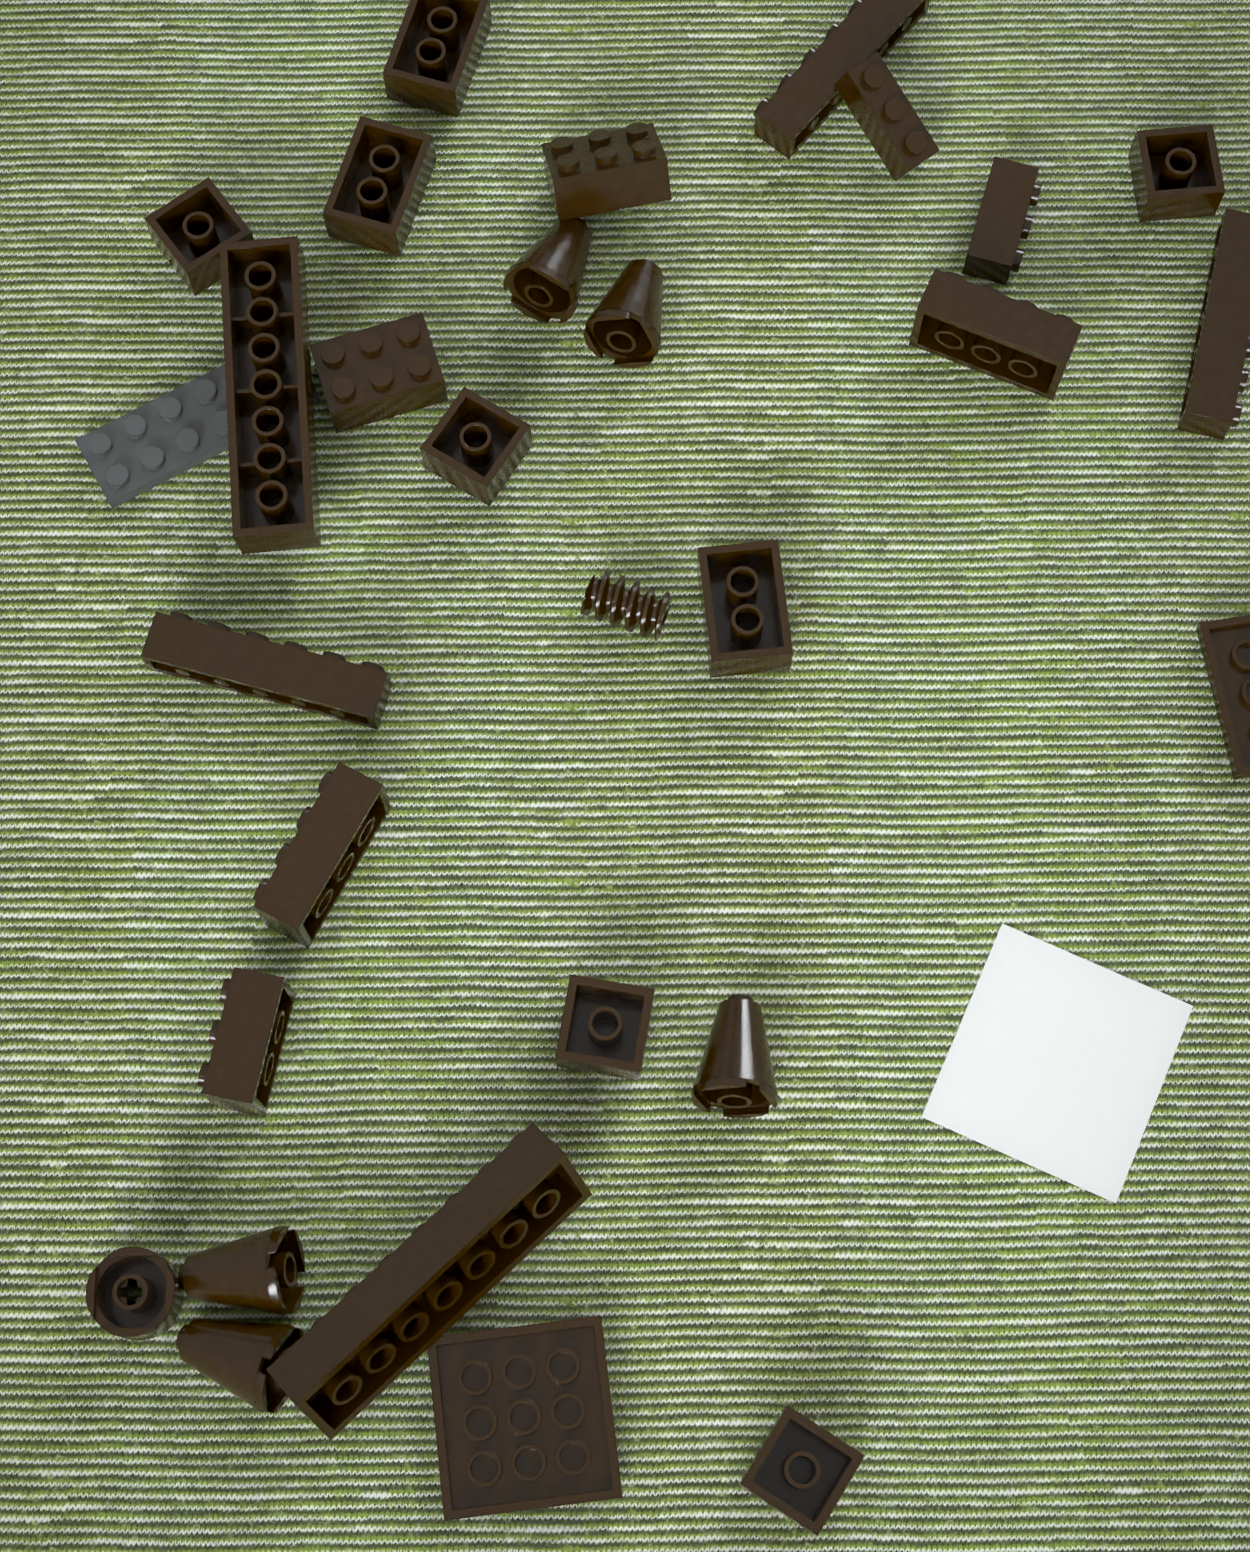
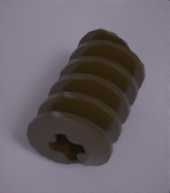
(626, 604)

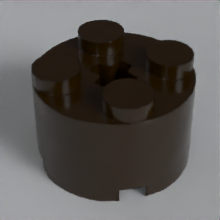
(122, 1273)

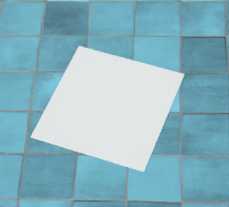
(1058, 1062)

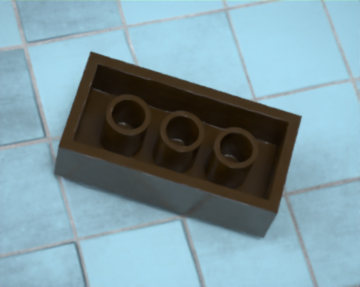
(994, 333)
(322, 854)

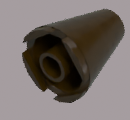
(551, 272)
(629, 317)
(736, 1063)
(249, 1272)
(238, 1356)

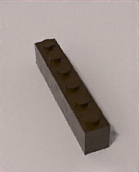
(809, 93)
(1221, 335)
(267, 669)

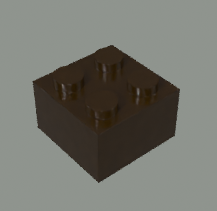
(1176, 173)
(191, 231)
(476, 446)
(605, 1027)
(801, 1470)

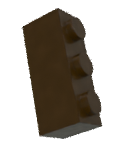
(886, 116)
(1002, 221)

